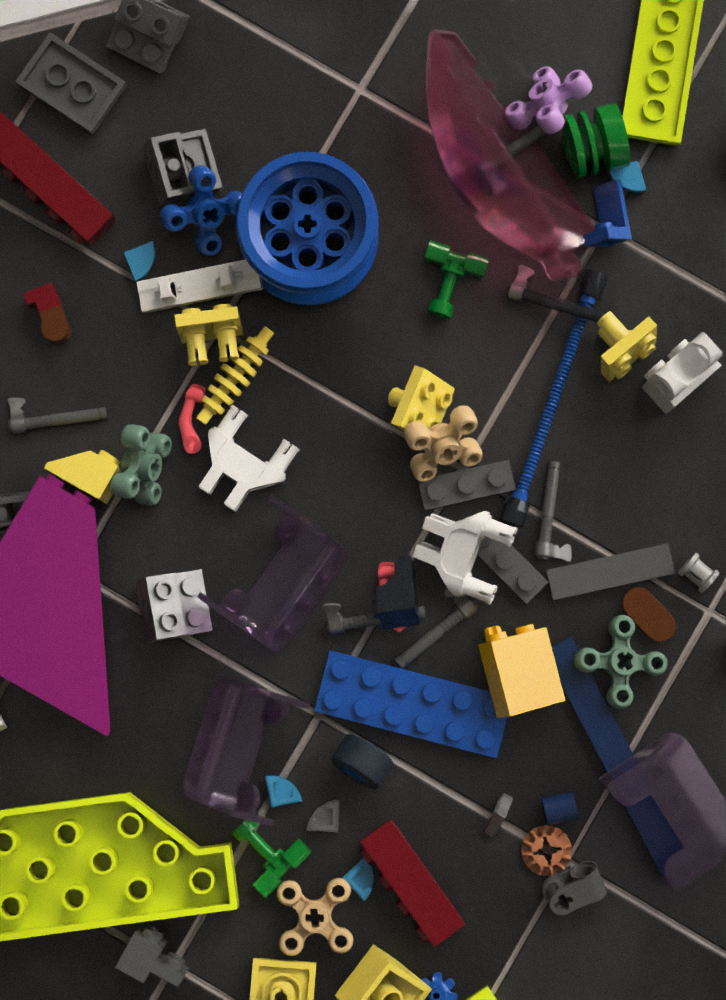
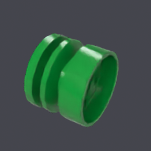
(602, 139)

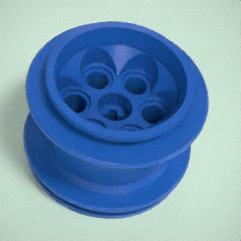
(281, 185)

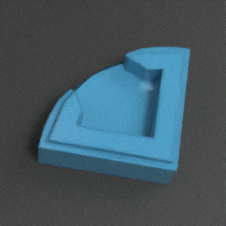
(630, 178)
(141, 260)
(282, 791)
(361, 878)

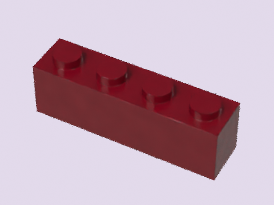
(412, 883)

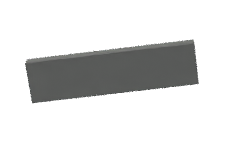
(610, 571)

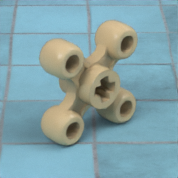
(443, 443)
(324, 907)

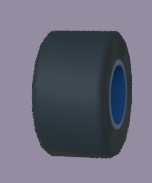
(362, 761)

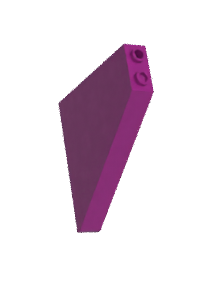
(54, 603)

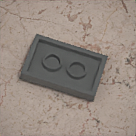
(71, 83)

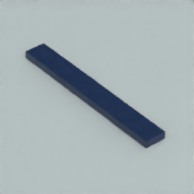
(612, 750)

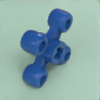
(195, 210)

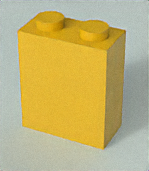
(521, 671)

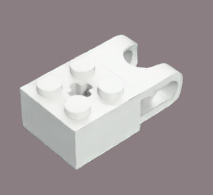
(687, 369)

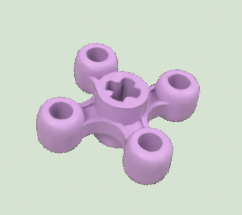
(548, 100)

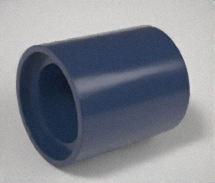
(559, 808)

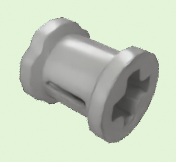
(698, 572)

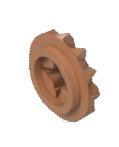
(555, 838)

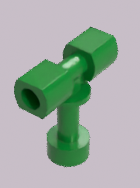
(454, 267)
(277, 862)

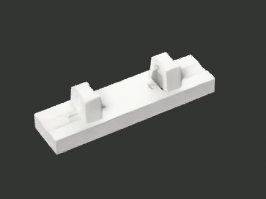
(198, 286)

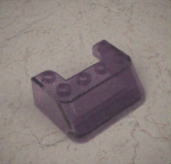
(686, 798)

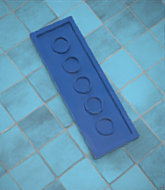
(410, 704)

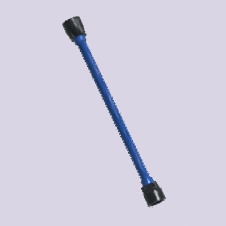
(516, 507)

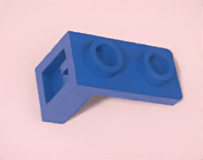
(612, 215)

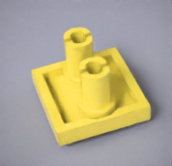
(220, 324)
(624, 344)

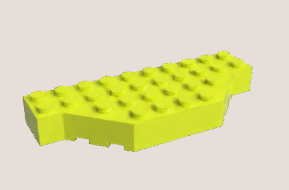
(104, 867)

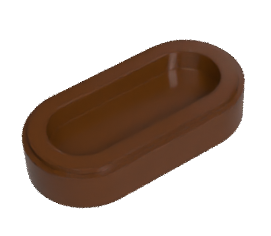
(648, 614)

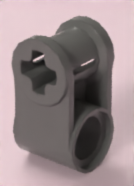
(576, 886)

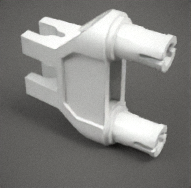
(241, 465)
(460, 550)

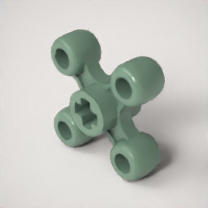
(141, 465)
(631, 663)

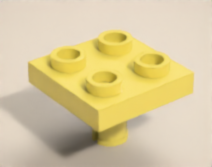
(422, 400)
(282, 979)

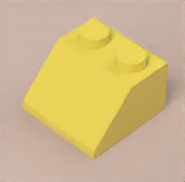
(88, 472)
(382, 978)

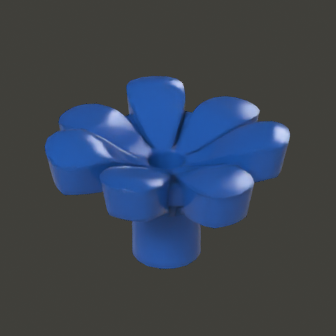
(441, 987)

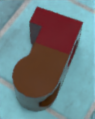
(55, 322)

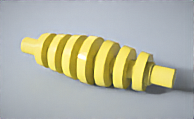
(235, 375)

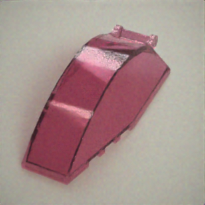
(511, 197)

